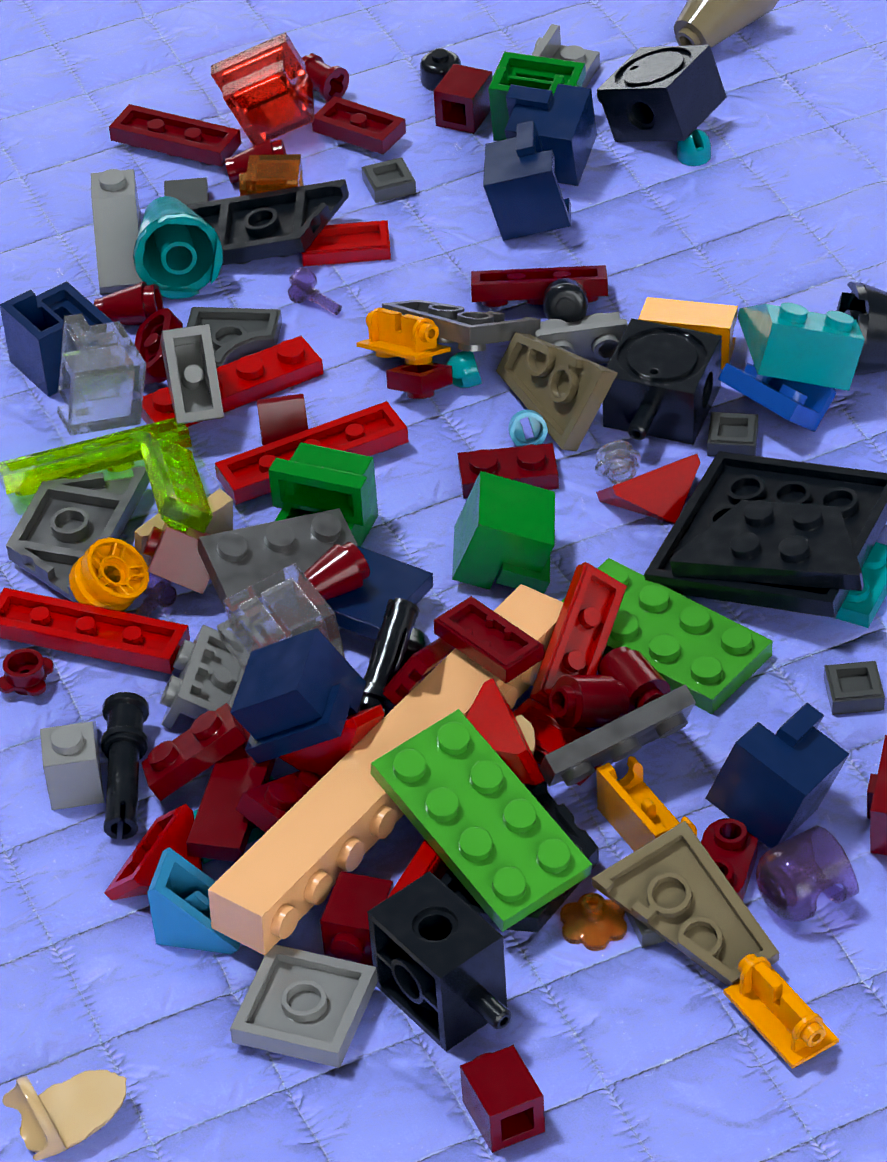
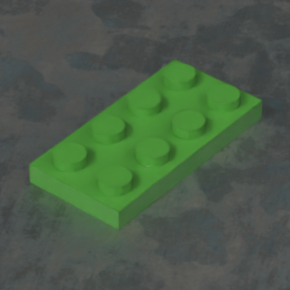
(684, 639)
(481, 820)

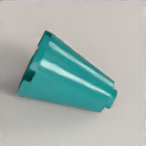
(176, 249)

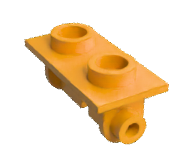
(402, 337)
(778, 1012)

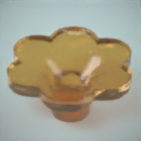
(593, 922)

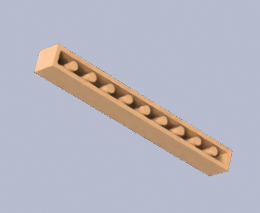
(347, 808)

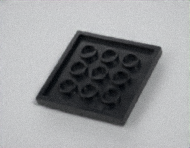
(741, 477)

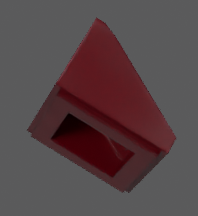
(281, 417)

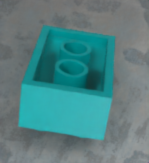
(802, 344)

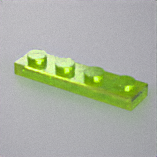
(110, 452)
(175, 484)

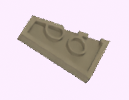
(556, 385)
(687, 902)

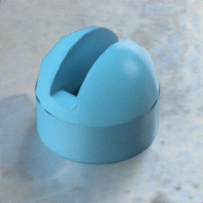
(537, 425)

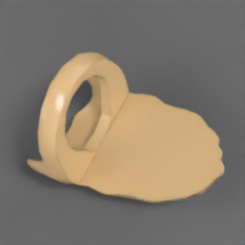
(65, 1110)

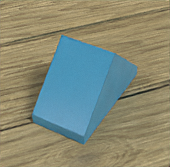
(182, 908)

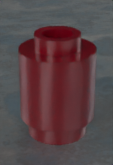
(637, 674)
(588, 700)

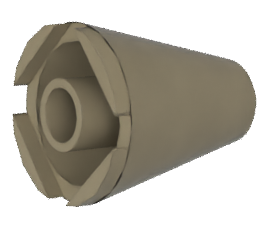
(716, 20)

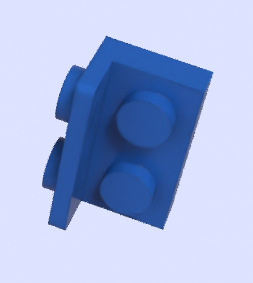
(792, 400)

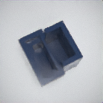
(562, 121)
(524, 185)
(36, 331)
(295, 695)
(778, 778)

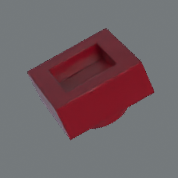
(419, 380)

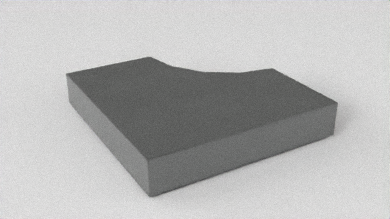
(238, 330)

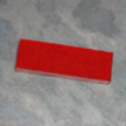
(580, 629)

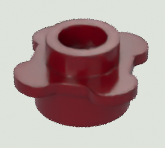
(25, 672)

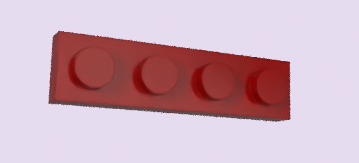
(249, 378)
(361, 433)
(90, 630)

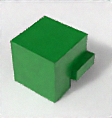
(528, 72)
(326, 480)
(505, 534)

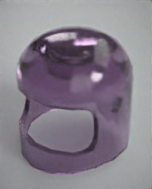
(801, 869)

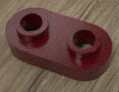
(149, 343)
(732, 851)

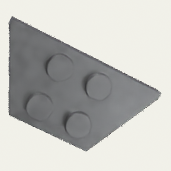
(68, 519)

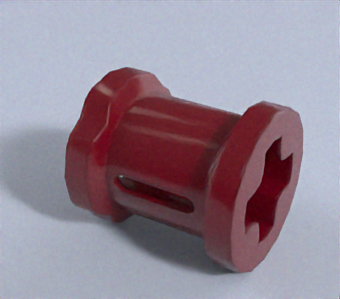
(326, 79)

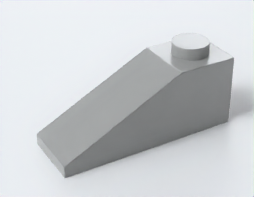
(115, 228)

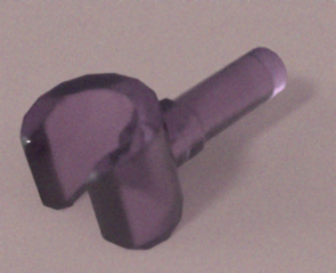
(303, 288)
(158, 593)

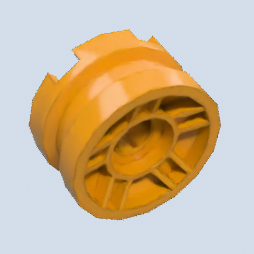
(109, 575)

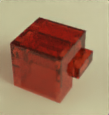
(267, 89)

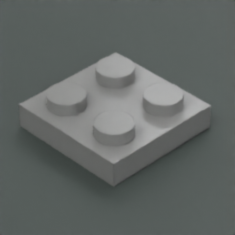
(304, 1005)

